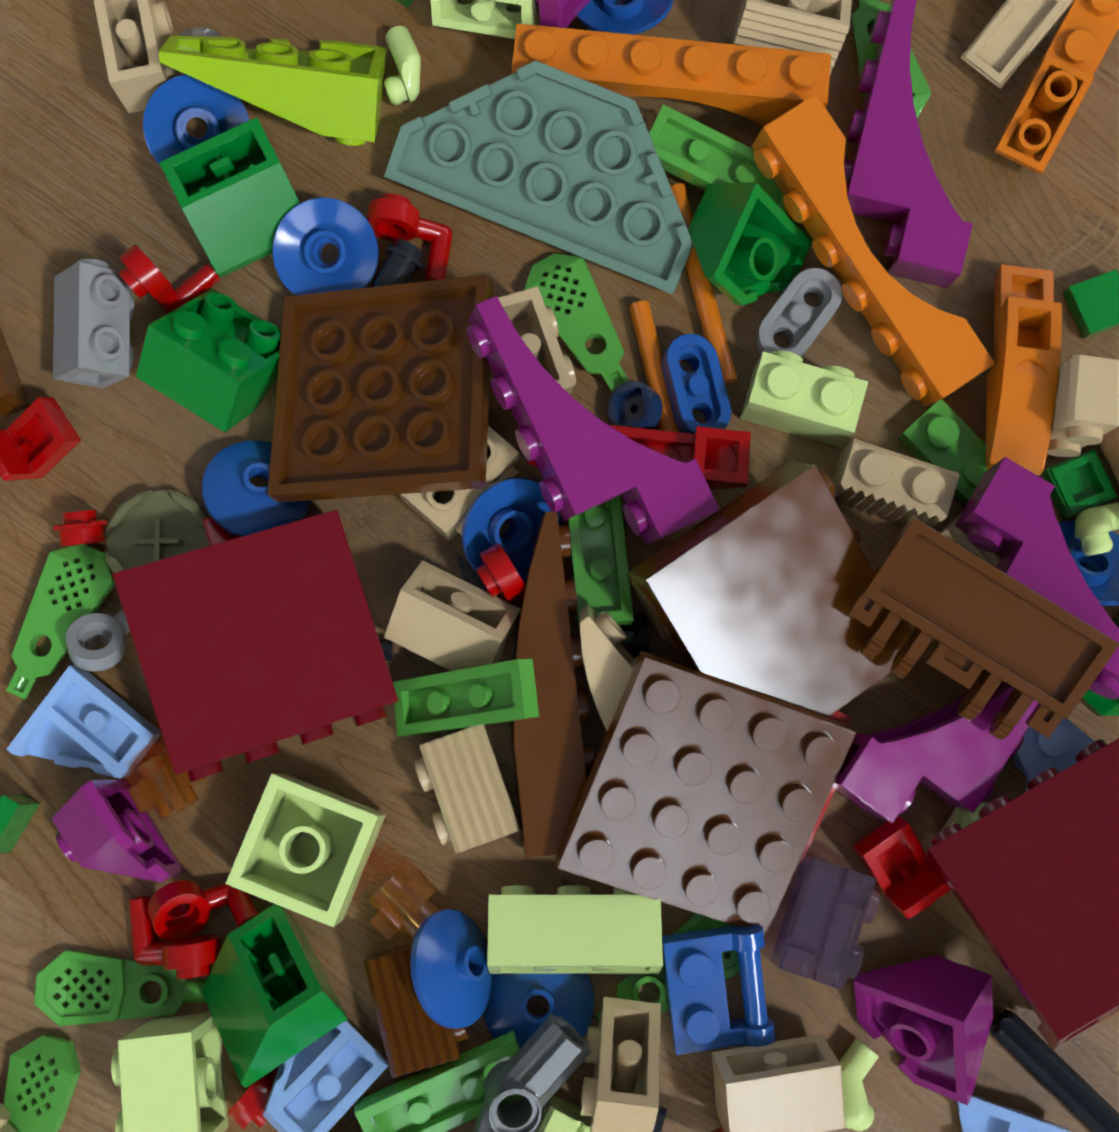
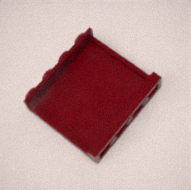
(255, 643)
(1046, 888)

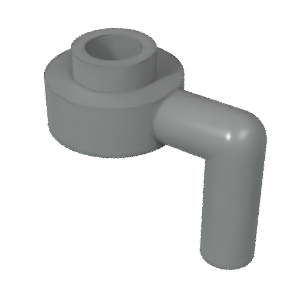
(97, 630)

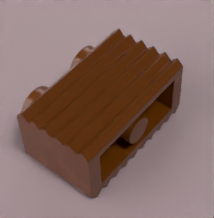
(407, 1032)

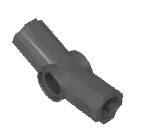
(534, 1073)

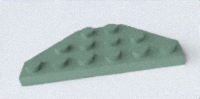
(556, 166)

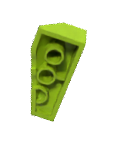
(323, 89)

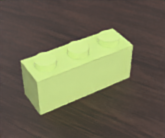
(573, 932)

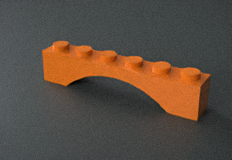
(732, 77)
(927, 344)

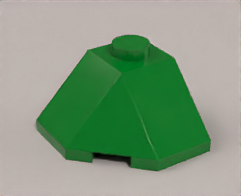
(746, 241)

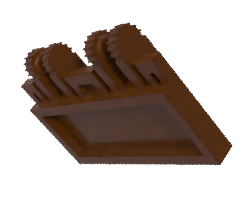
(980, 624)

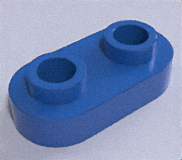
(696, 390)

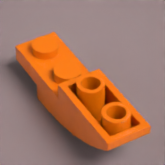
(1059, 83)
(1025, 369)

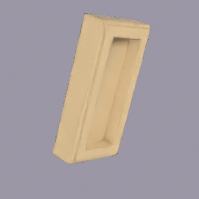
(1012, 37)

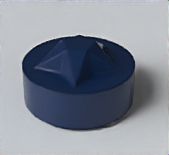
(634, 406)

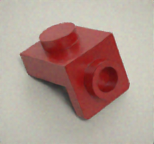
(36, 441)
(900, 868)

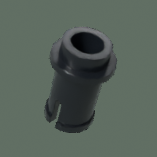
(399, 264)

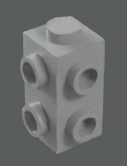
(92, 325)

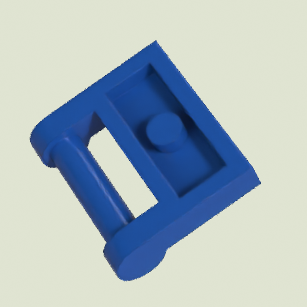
(698, 989)

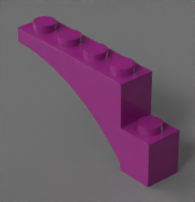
(890, 167)
(576, 451)
(1016, 518)
(939, 751)

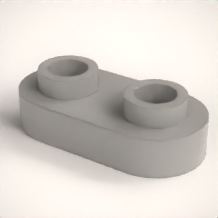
(796, 318)

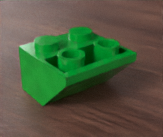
(232, 194)
(212, 358)
(269, 994)

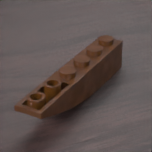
(549, 749)

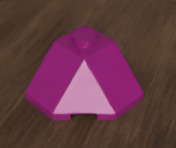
(110, 835)
(932, 1017)

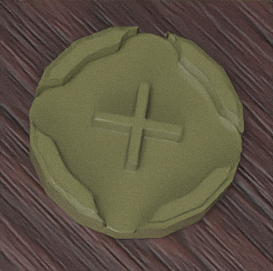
(153, 528)

